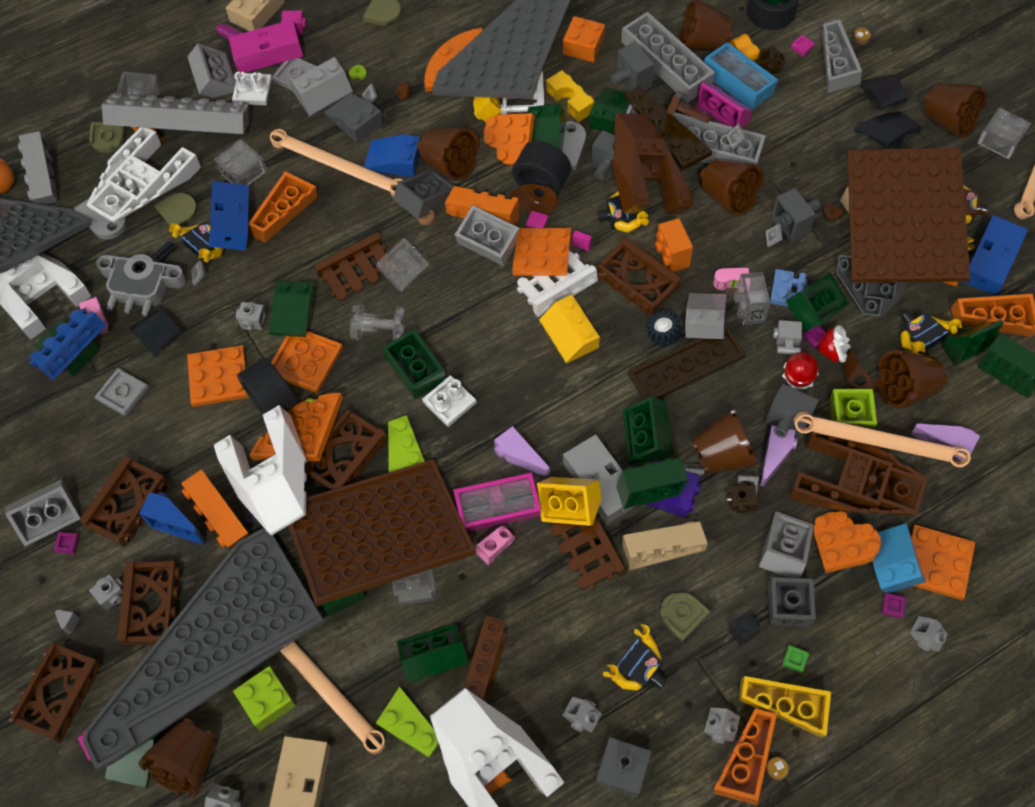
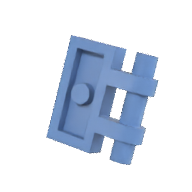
(783, 284)

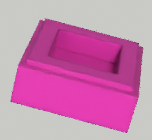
(802, 45)
(536, 220)
(581, 240)

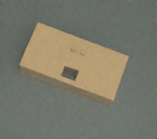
(300, 773)

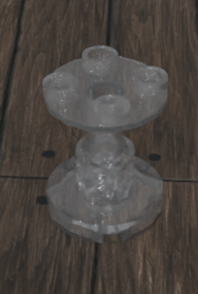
(369, 322)

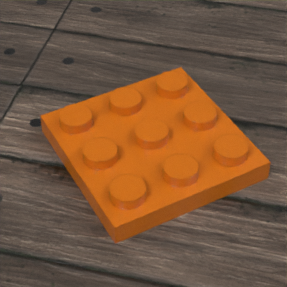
(542, 252)
(306, 360)
(215, 375)
(944, 561)

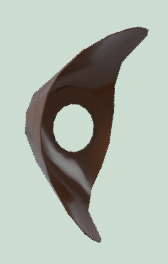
(530, 202)
(852, 370)

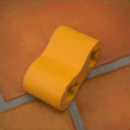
(745, 46)

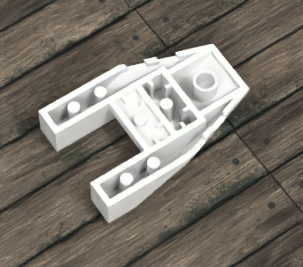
(132, 183)
(32, 279)
(276, 486)
(483, 742)

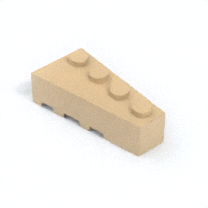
(662, 544)

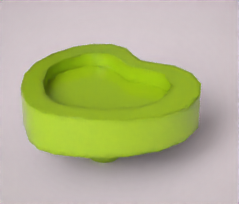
(357, 71)

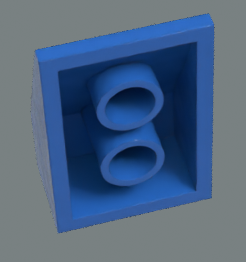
(394, 155)
(166, 517)

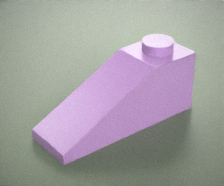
(947, 436)
(519, 452)
(776, 453)

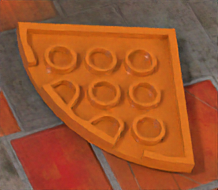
(446, 53)
(313, 426)

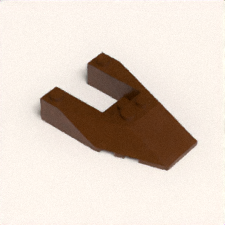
(644, 157)
(868, 483)

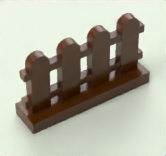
(687, 108)
(345, 262)
(596, 553)

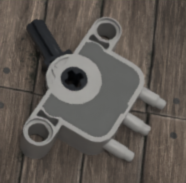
(140, 278)

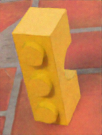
(563, 86)

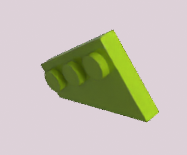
(402, 445)
(408, 724)

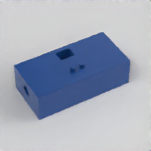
(229, 216)
(995, 255)

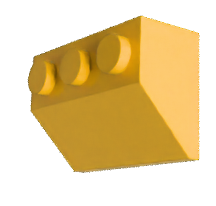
(570, 329)
(569, 500)

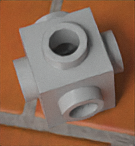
(251, 316)
(107, 592)
(928, 633)
(582, 714)
(722, 725)
(222, 797)

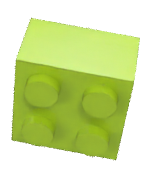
(853, 407)
(264, 698)

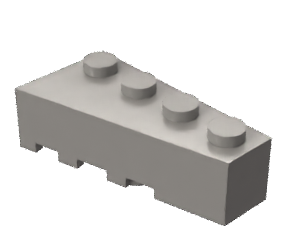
(840, 60)
(38, 169)

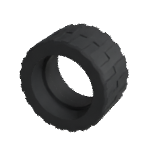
(772, 16)
(542, 165)
(266, 386)

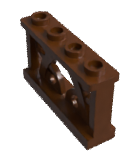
(634, 292)
(370, 446)
(121, 475)
(128, 609)
(486, 658)
(41, 678)

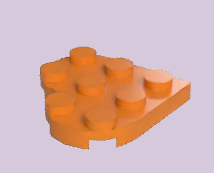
(509, 135)
(843, 543)

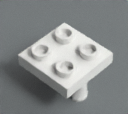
(252, 88)
(449, 400)

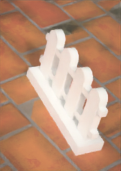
(573, 283)

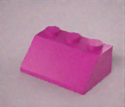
(723, 106)

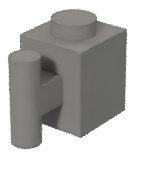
(788, 337)

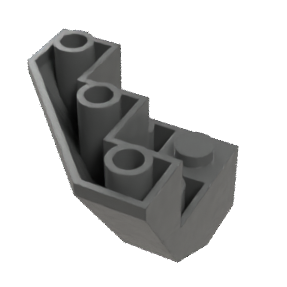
(870, 297)

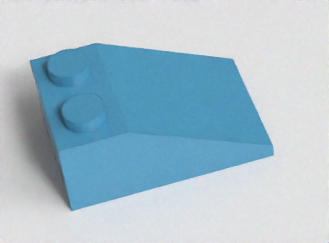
(897, 561)

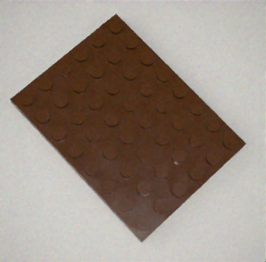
(907, 216)
(378, 532)

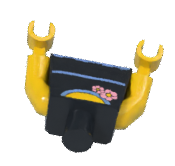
(620, 220)
(197, 241)
(925, 331)
(639, 664)

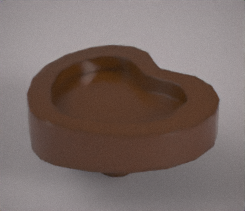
(403, 91)
(832, 213)

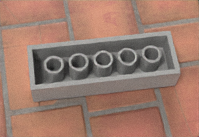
(671, 58)

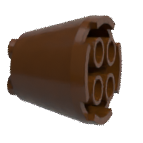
(704, 27)
(955, 107)
(449, 151)
(732, 184)
(909, 377)
(724, 446)
(180, 758)

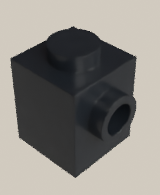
(744, 628)

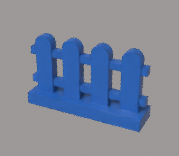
(75, 341)

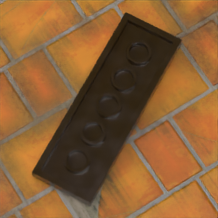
(685, 365)

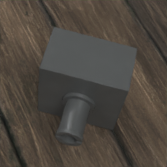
(633, 68)
(603, 155)
(794, 214)
(785, 408)
(623, 767)

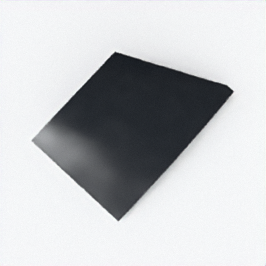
(885, 91)
(889, 128)
(156, 331)

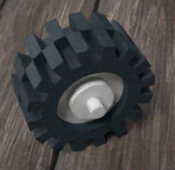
(664, 328)

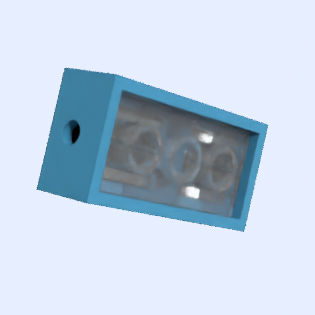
(741, 76)

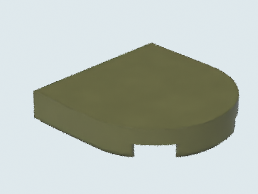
(382, 12)
(106, 137)
(177, 209)
(682, 614)

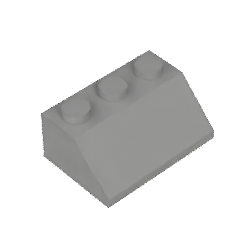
(211, 71)
(321, 86)
(487, 235)
(42, 512)

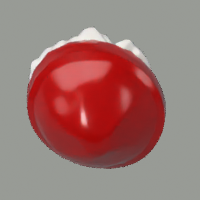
(834, 344)
(800, 371)

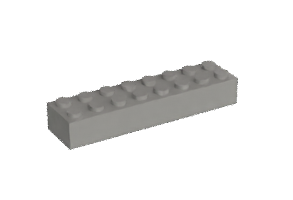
(175, 113)
(715, 138)

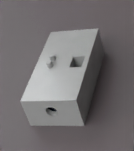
(594, 461)

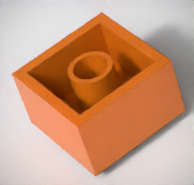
(583, 39)
(673, 245)

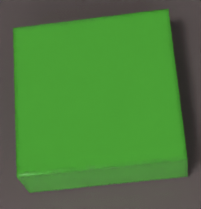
(795, 659)

